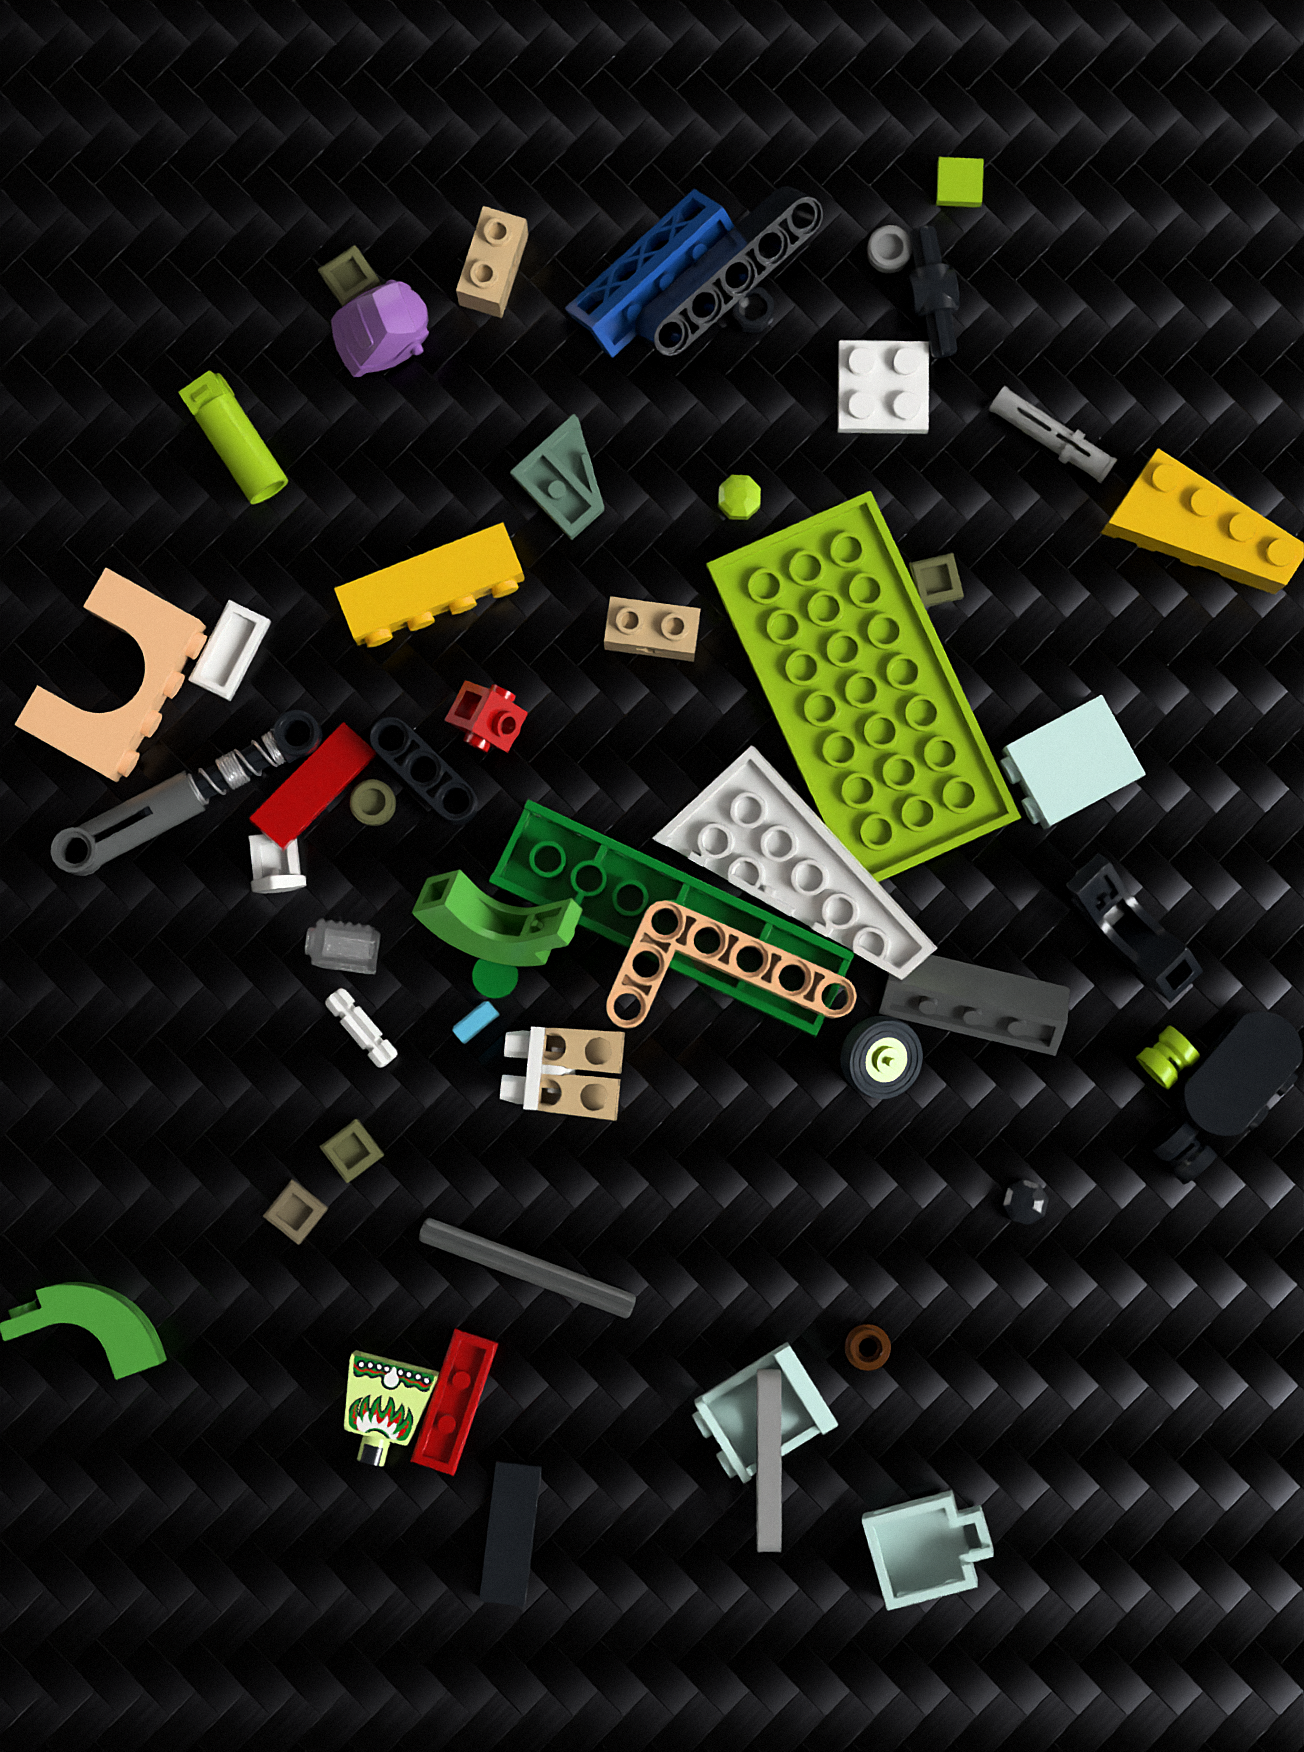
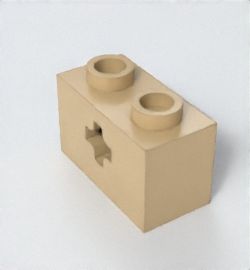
(492, 261)
(651, 628)

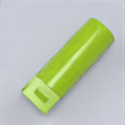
(234, 437)

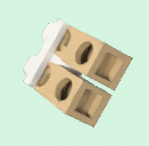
(552, 1068)

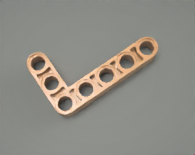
(723, 960)

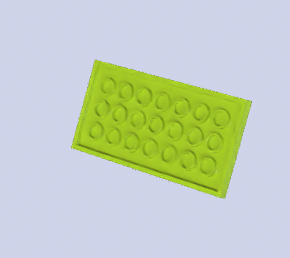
(863, 688)

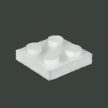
(883, 386)

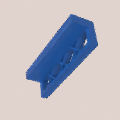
(615, 319)

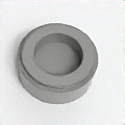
(889, 249)

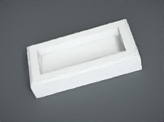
(229, 650)

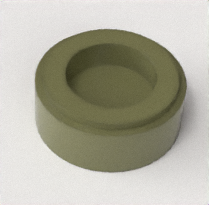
(372, 802)

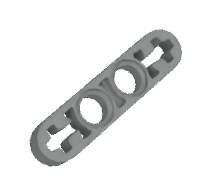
(768, 1460)

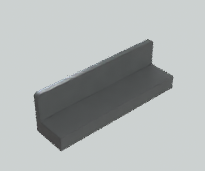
(980, 1003)

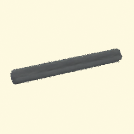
(527, 1267)

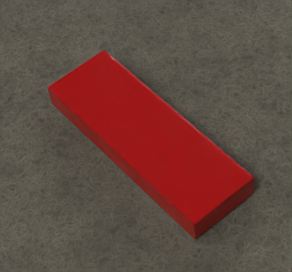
(312, 786)
(454, 1401)

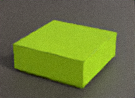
(959, 182)

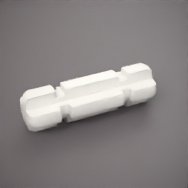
(361, 1027)

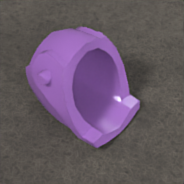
(380, 328)

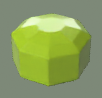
(739, 497)

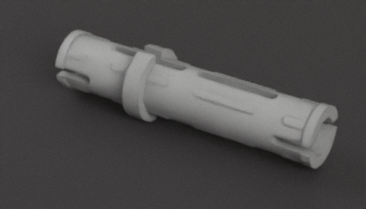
(1053, 434)

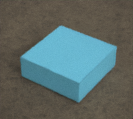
(475, 1021)

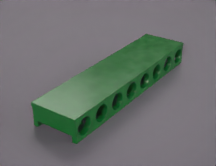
(616, 885)

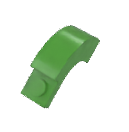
(490, 929)
(110, 1316)

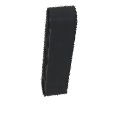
(749, 267)

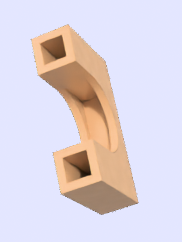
(111, 738)

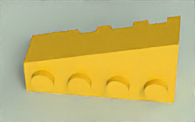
(1204, 526)

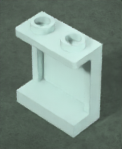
(1071, 763)
(731, 1412)

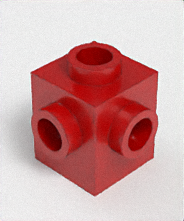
(486, 716)

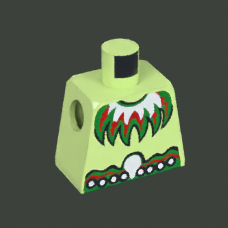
(385, 1402)

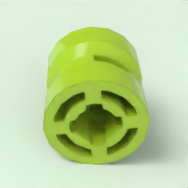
(1168, 1057)

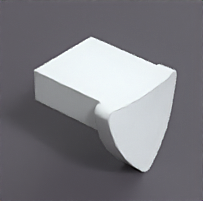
(274, 869)

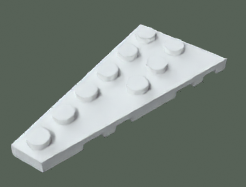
(777, 849)

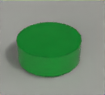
(494, 979)

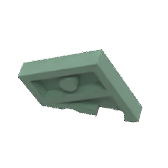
(562, 479)

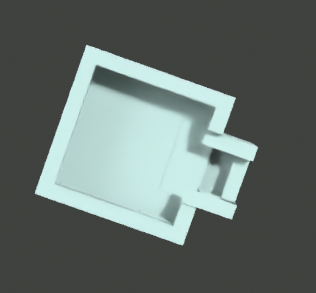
(926, 1548)

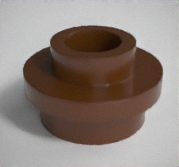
(871, 1361)

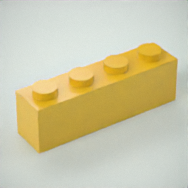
(429, 585)

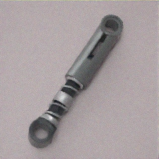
(181, 797)

